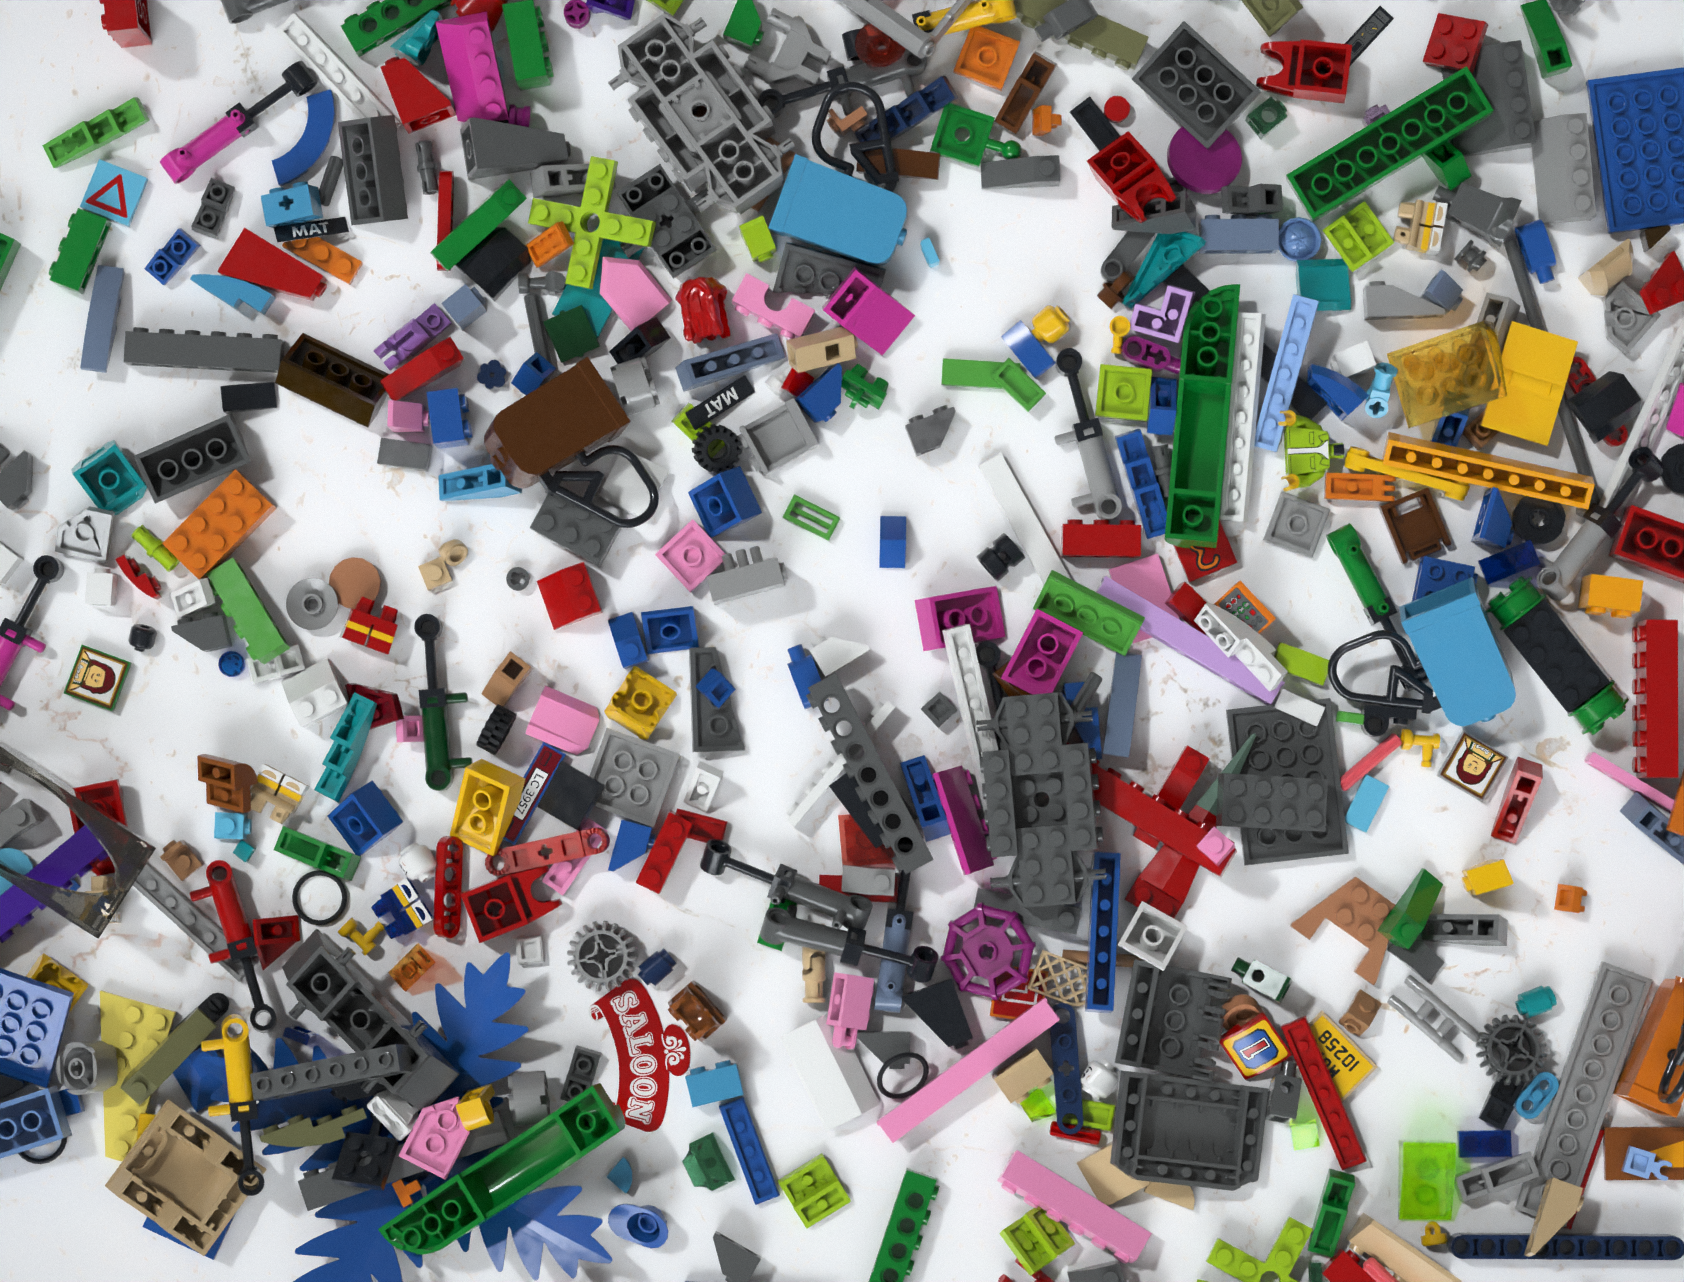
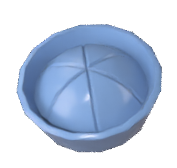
(1299, 239)

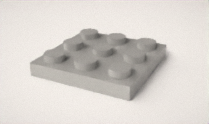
(633, 776)

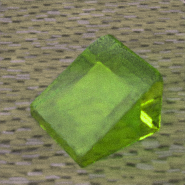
(1304, 1135)

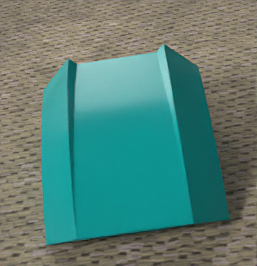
(110, 478)

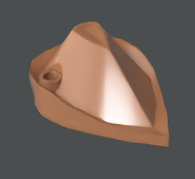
(1240, 1010)

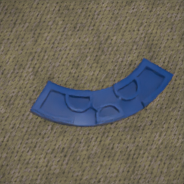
(312, 142)

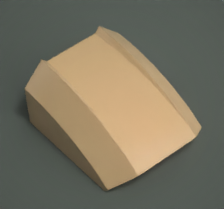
(1609, 270)

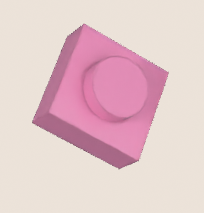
(410, 729)

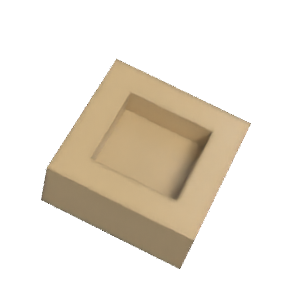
(435, 573)

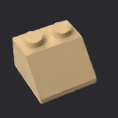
(1023, 1075)

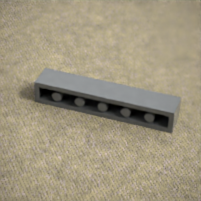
(203, 351)

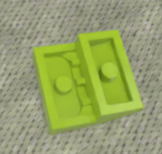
(1358, 236)
(814, 1190)
(1036, 1239)

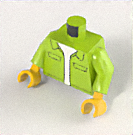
(1306, 451)

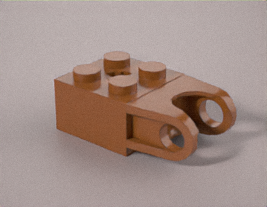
(696, 1012)

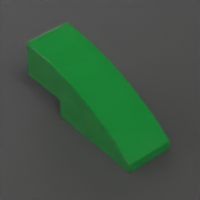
(317, 853)
(1331, 1212)

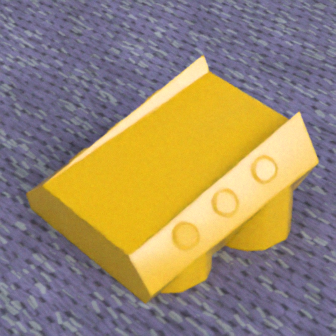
(640, 703)
(54, 974)

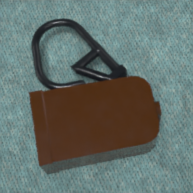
(558, 427)

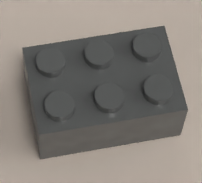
(575, 529)

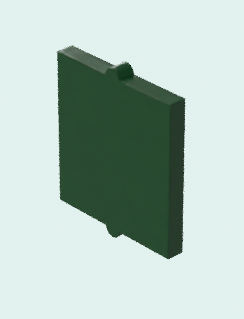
(571, 333)

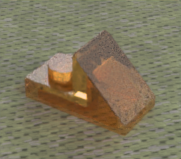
(412, 967)

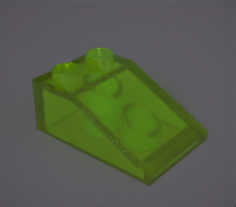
(1426, 1179)

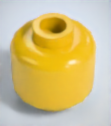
(1050, 324)

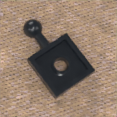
(358, 1146)

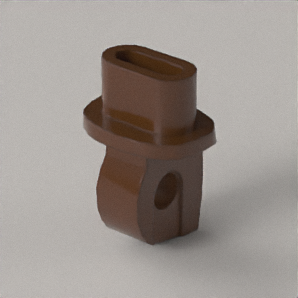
(1112, 293)

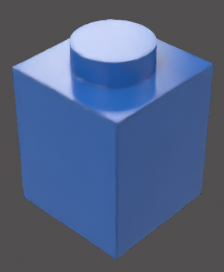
(533, 374)

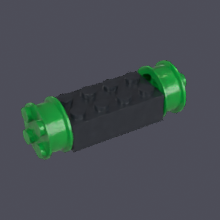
(1557, 655)

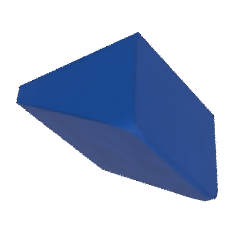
(715, 687)
(72, 1103)

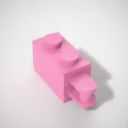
(849, 1007)

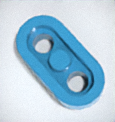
(1537, 1096)

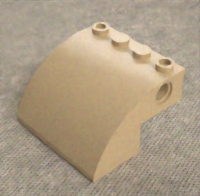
(183, 1178)

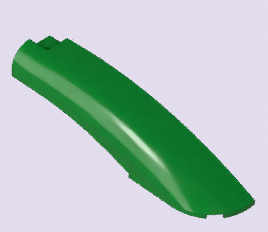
(1202, 419)
(507, 1174)

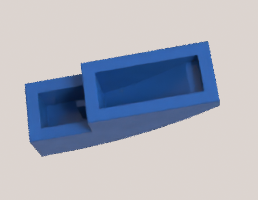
(1087, 731)

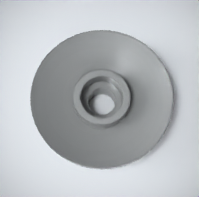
(298, 603)

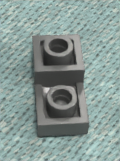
(213, 208)
(580, 1073)

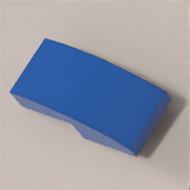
(172, 257)
(1028, 349)

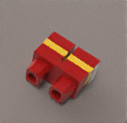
(360, 622)

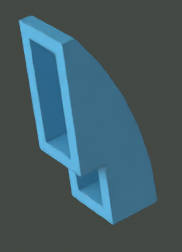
(235, 291)

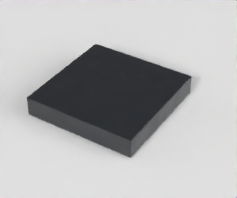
(571, 796)

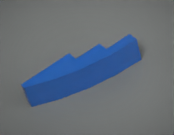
(1142, 482)

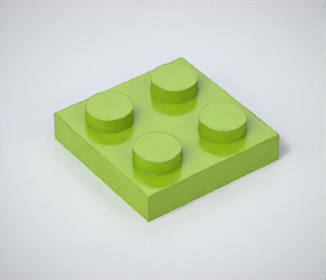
(1123, 392)

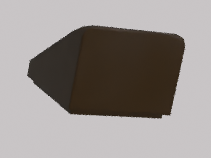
(1652, 236)

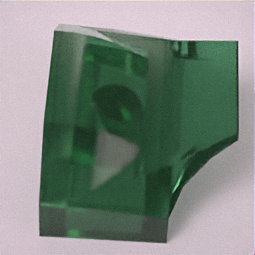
(707, 1163)

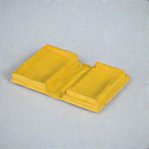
(1535, 380)

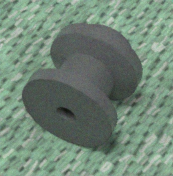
(1473, 258)

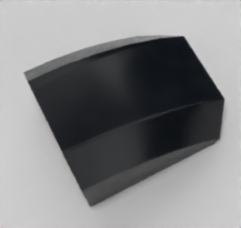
(495, 262)
(1605, 405)

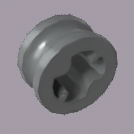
(517, 587)

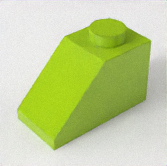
(758, 239)

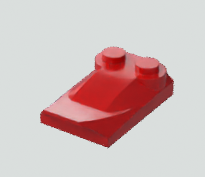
(108, 797)

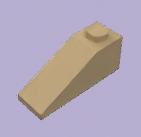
(1557, 1206)

